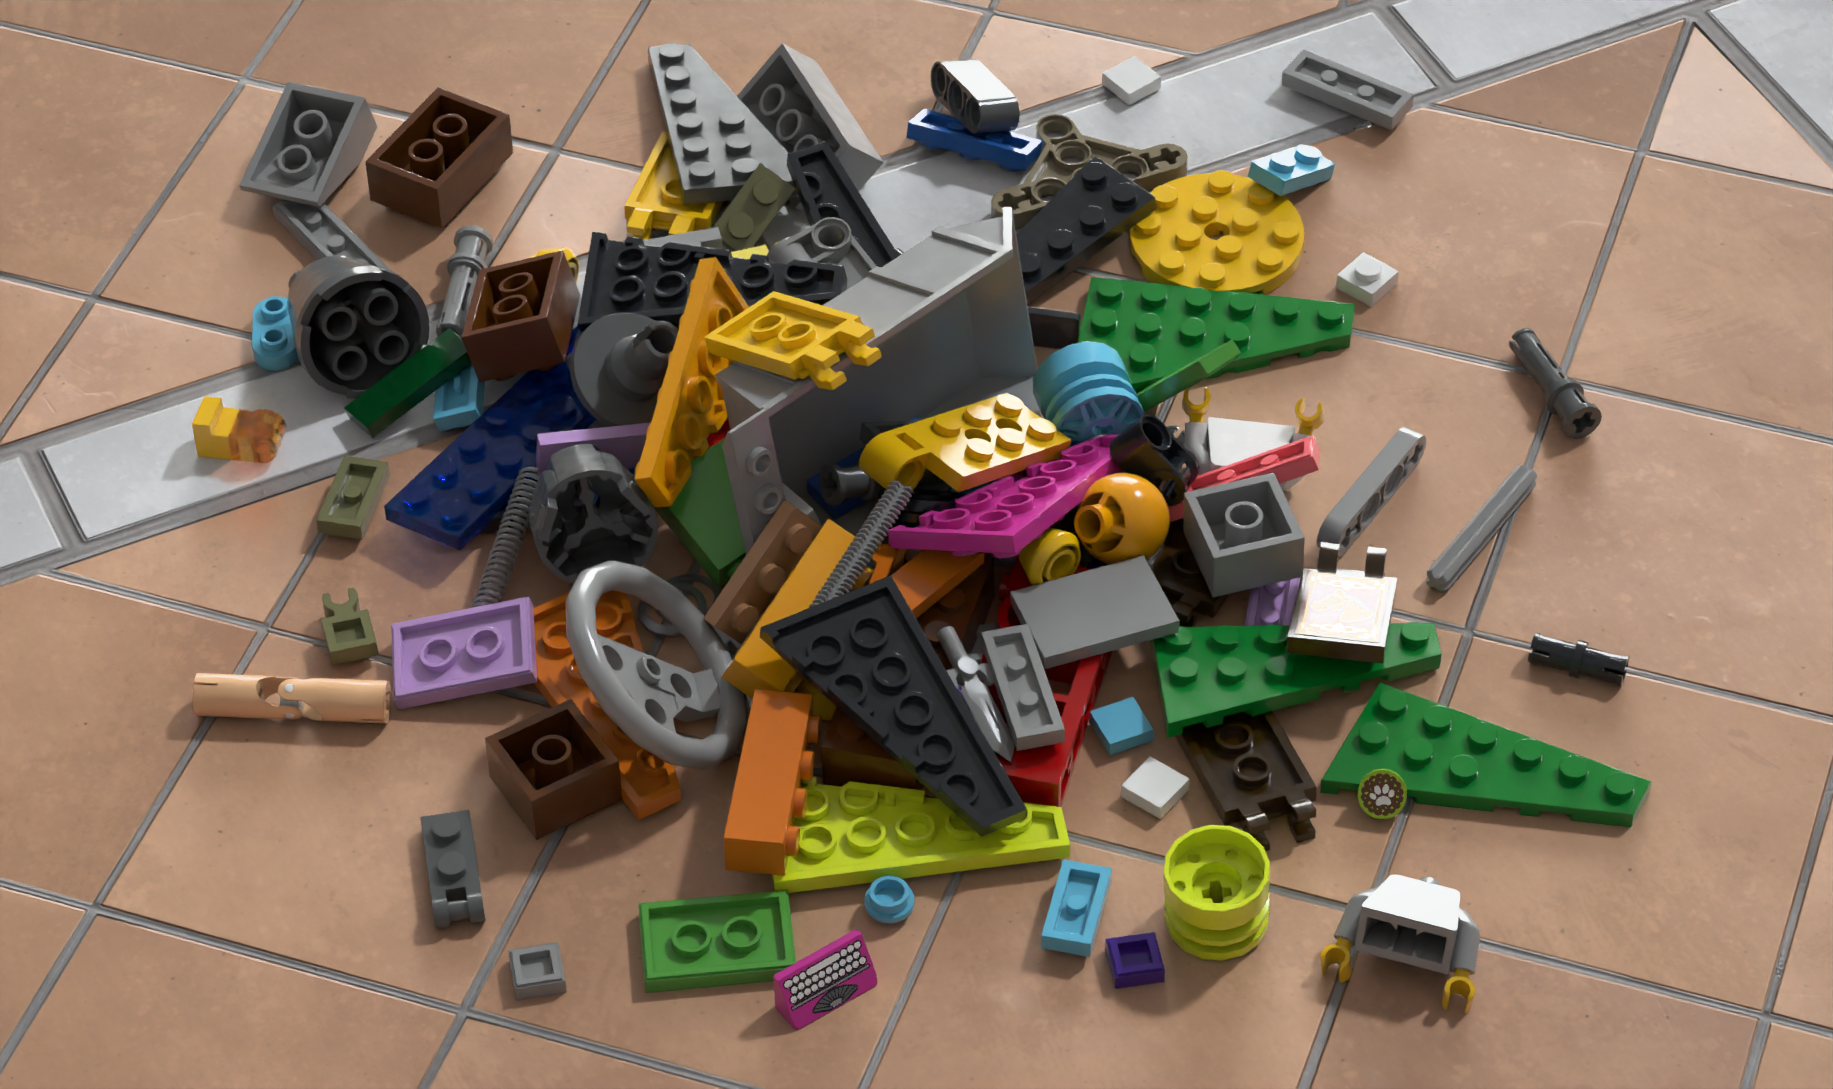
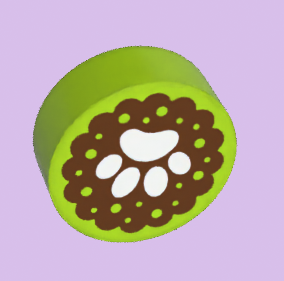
(1382, 793)

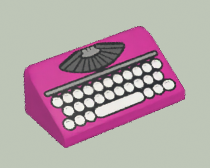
(824, 980)

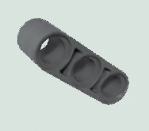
(975, 96)

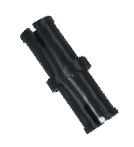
(1578, 659)

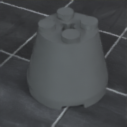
(354, 322)

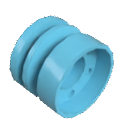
(1086, 391)

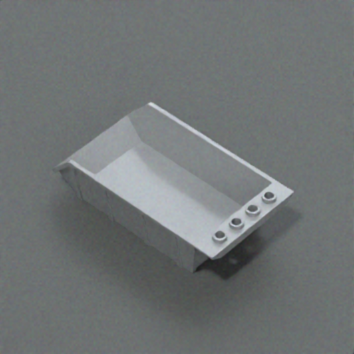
(948, 337)

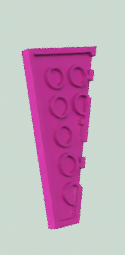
(1011, 513)

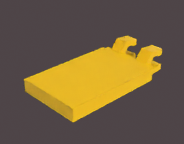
(658, 199)
(794, 339)

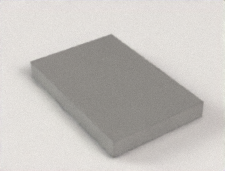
(1095, 611)

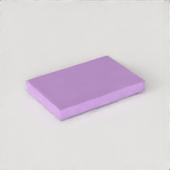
(463, 653)

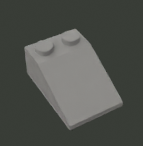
(310, 145)

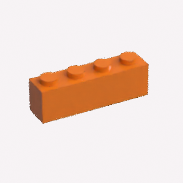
(770, 782)

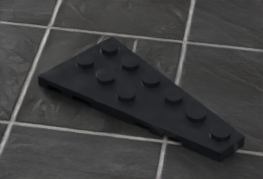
(658, 279)

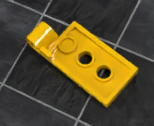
(964, 445)

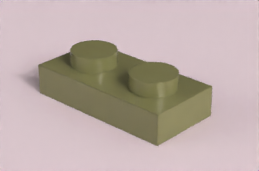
(753, 209)
(353, 497)

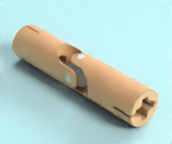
(299, 698)

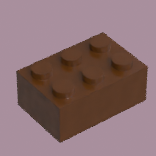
(439, 157)
(521, 317)

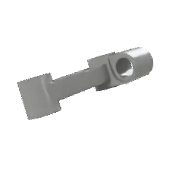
(814, 245)

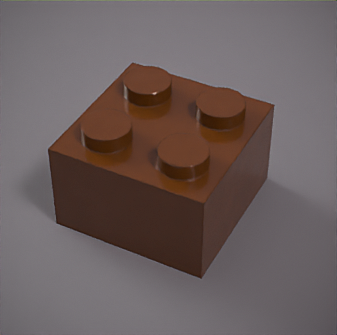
(553, 769)

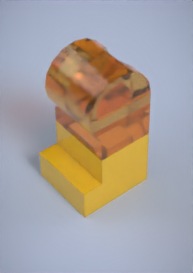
(237, 432)

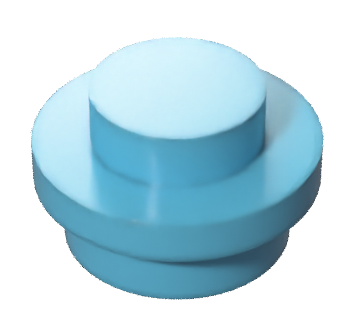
(889, 900)

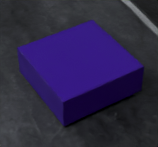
(1135, 960)

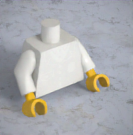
(1230, 441)

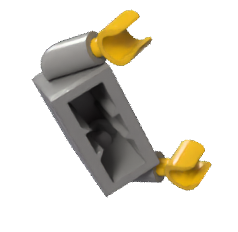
(1411, 925)

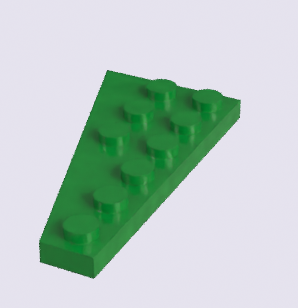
(1248, 670)
(1478, 765)

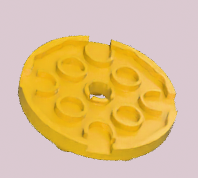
(1258, 243)

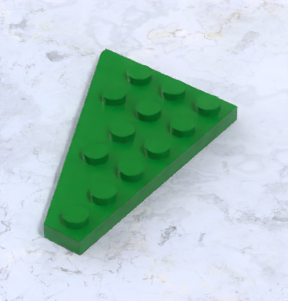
(1170, 325)

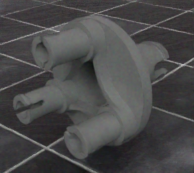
(621, 367)

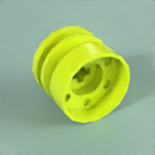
(1216, 892)

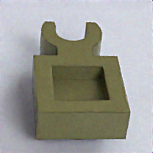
(347, 630)

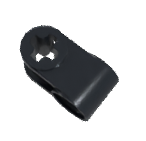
(1156, 455)

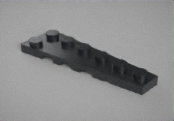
(829, 192)
(1078, 224)

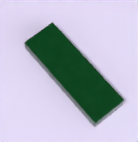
(409, 383)

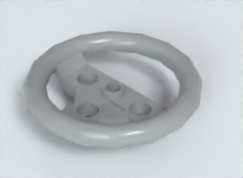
(645, 691)

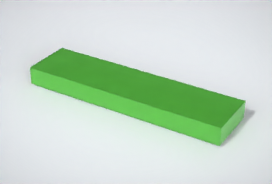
(1188, 375)

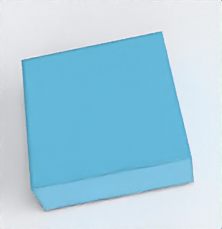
(1121, 726)

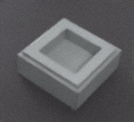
(537, 971)

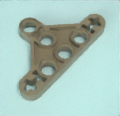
(1050, 174)

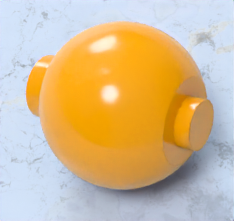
(1122, 518)

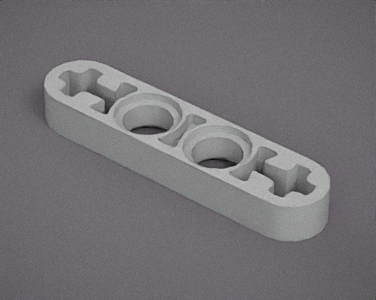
(1372, 489)

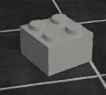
(1243, 534)

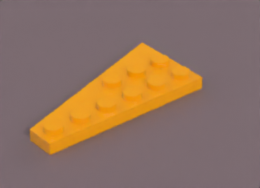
(690, 398)

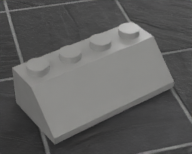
(804, 109)

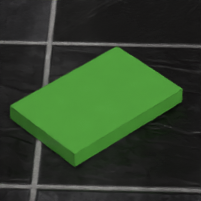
(715, 940)

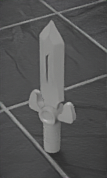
(976, 694)

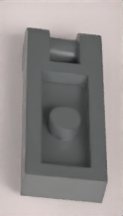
(452, 868)

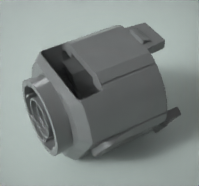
(615, 528)

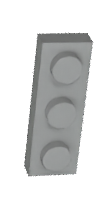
(1347, 89)
(1023, 687)

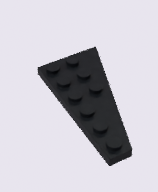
(889, 681)

